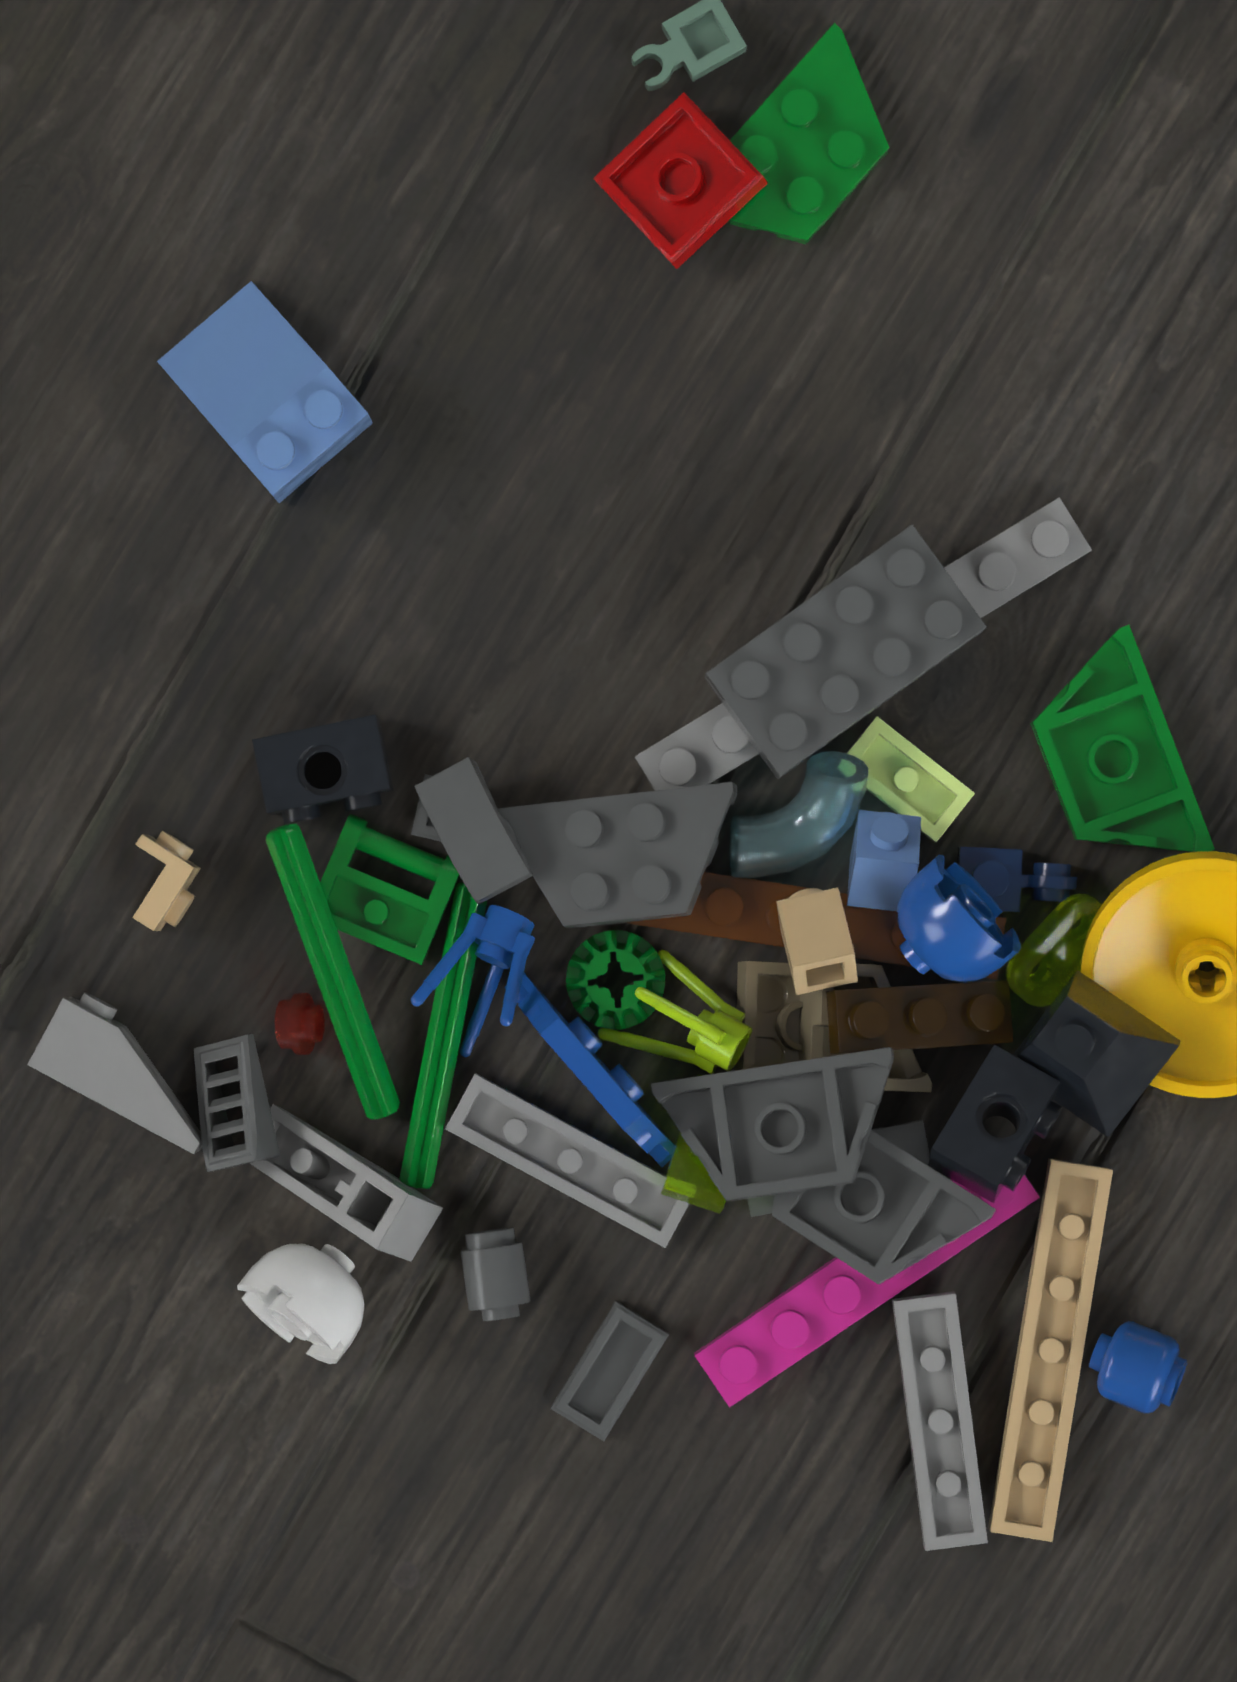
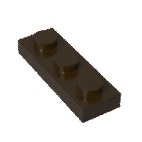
(919, 1016)

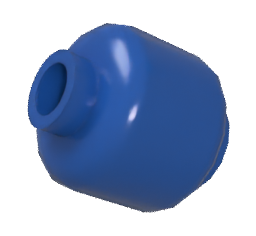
(1138, 1367)

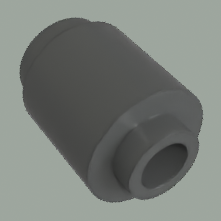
(495, 1273)

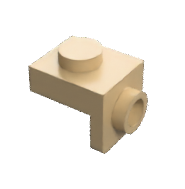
(169, 896)

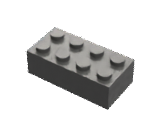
(845, 651)

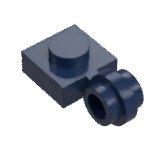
(1001, 876)

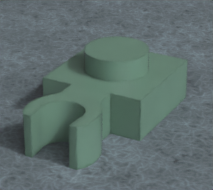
(697, 40)

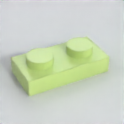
(909, 779)

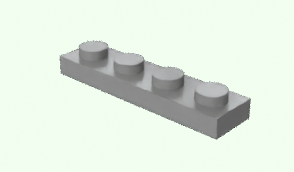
(566, 1159)
(939, 1421)

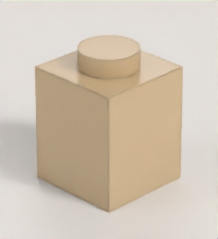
(817, 940)

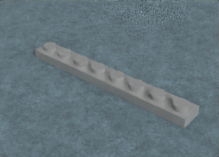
(986, 578)

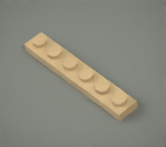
(1050, 1350)

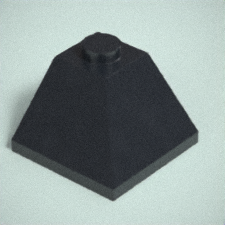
(1097, 1052)

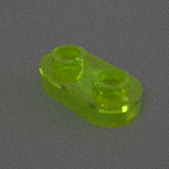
(1055, 948)

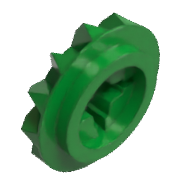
(592, 960)

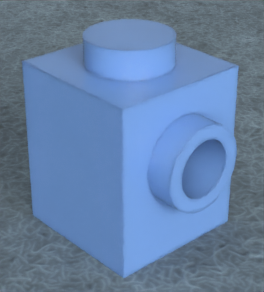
(882, 859)

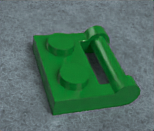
(378, 909)

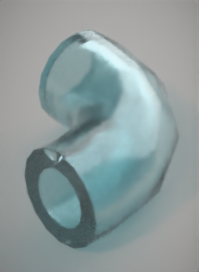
(807, 825)

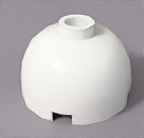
(307, 1297)

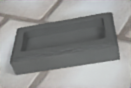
(609, 1370)

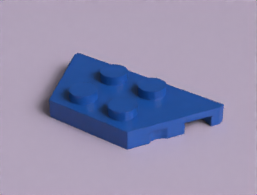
(613, 1088)

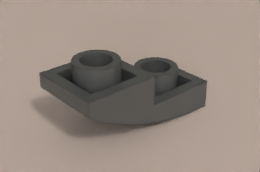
(473, 830)

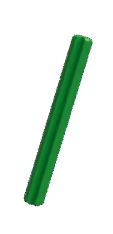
(332, 971)
(440, 1051)

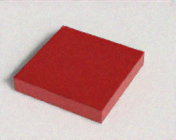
(680, 180)

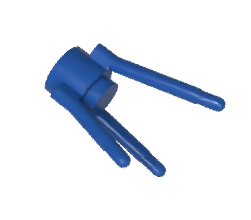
(502, 941)

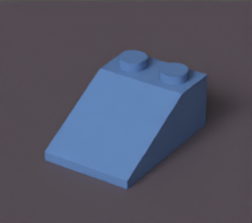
(265, 391)

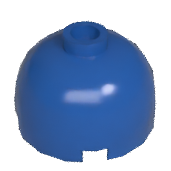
(952, 925)

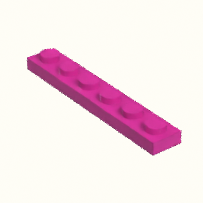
(822, 1308)

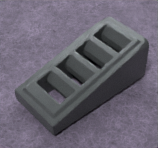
(214, 1124)

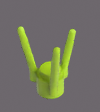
(716, 1037)

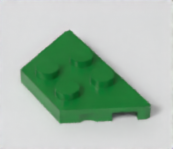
(810, 143)
(1117, 756)

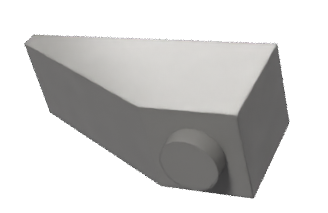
(109, 1066)
(349, 1188)

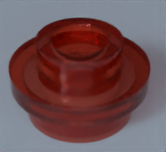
(299, 1023)

